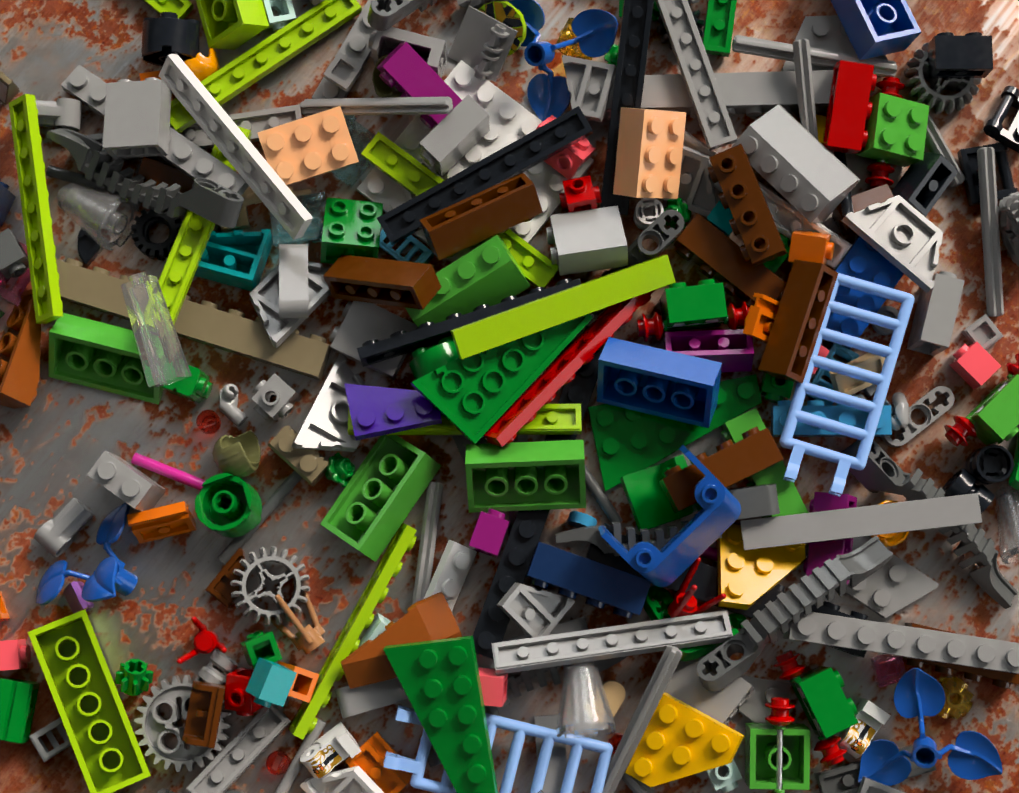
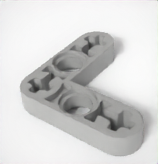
(912, 428)

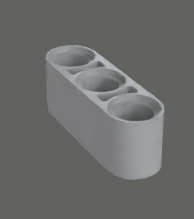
(293, 281)

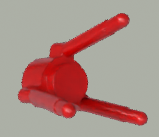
(686, 603)
(204, 642)

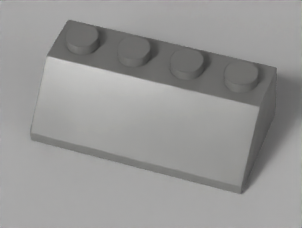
(797, 164)

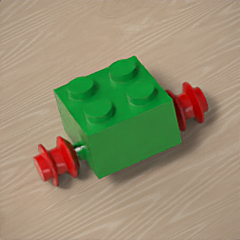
(691, 309)
(822, 702)

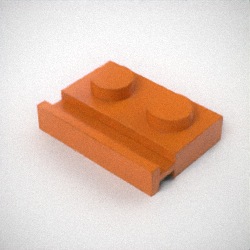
(761, 317)
(161, 522)
(371, 762)

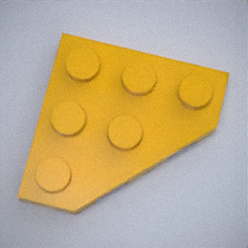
(751, 573)
(681, 744)

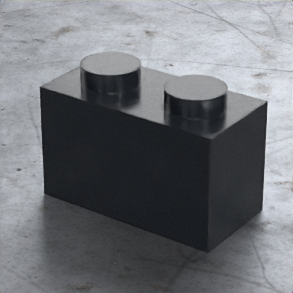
(960, 56)
(925, 182)

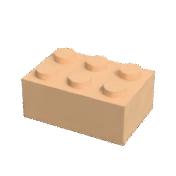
(309, 146)
(649, 153)

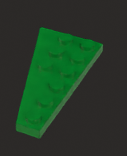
(484, 386)
(636, 440)
(448, 699)

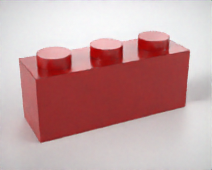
(849, 107)

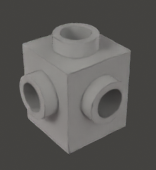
(274, 387)

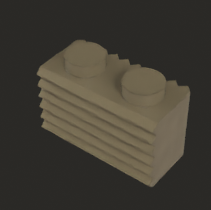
(305, 462)

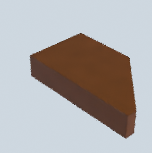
(220, 586)

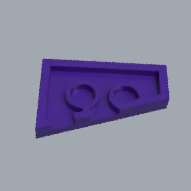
(388, 410)

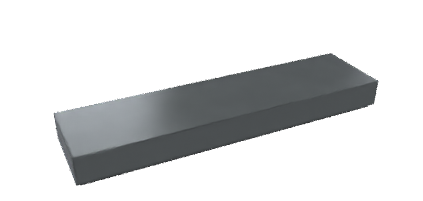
(845, 777)

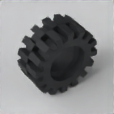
(142, 228)

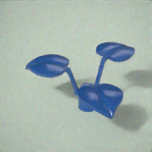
(596, 36)
(108, 576)
(921, 695)

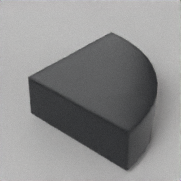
(87, 248)

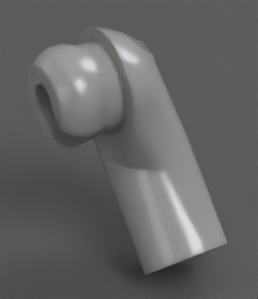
(229, 404)
(901, 408)

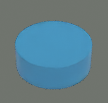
(580, 519)

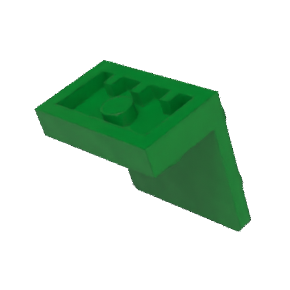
(350, 229)
(647, 497)

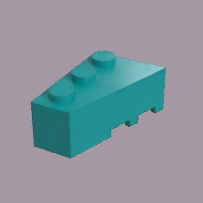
(236, 258)

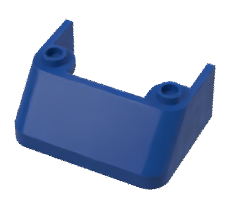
(717, 514)

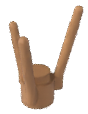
(308, 637)

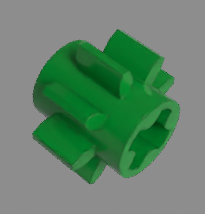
(134, 677)

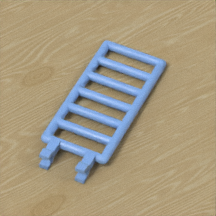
(874, 408)
(520, 729)

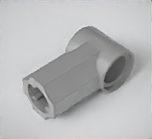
(60, 113)
(58, 533)

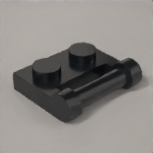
(994, 126)
(969, 168)

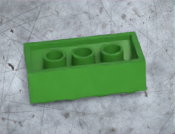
(474, 280)
(98, 358)
(526, 476)
(380, 495)

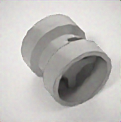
(215, 674)

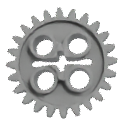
(156, 727)

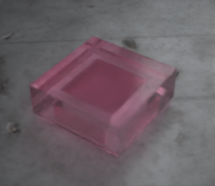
(887, 669)

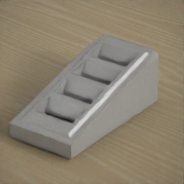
(40, 746)

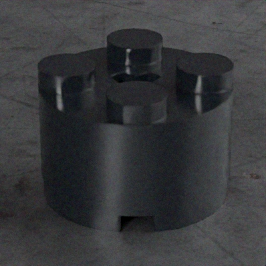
(169, 36)

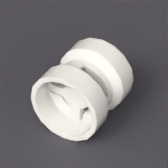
(643, 217)

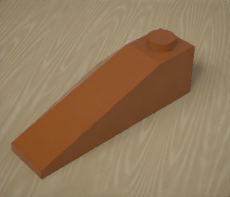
(20, 356)
(425, 621)

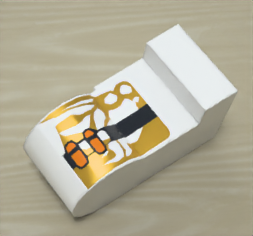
(858, 737)
(329, 751)

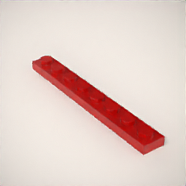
(563, 370)

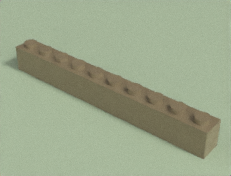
(199, 322)

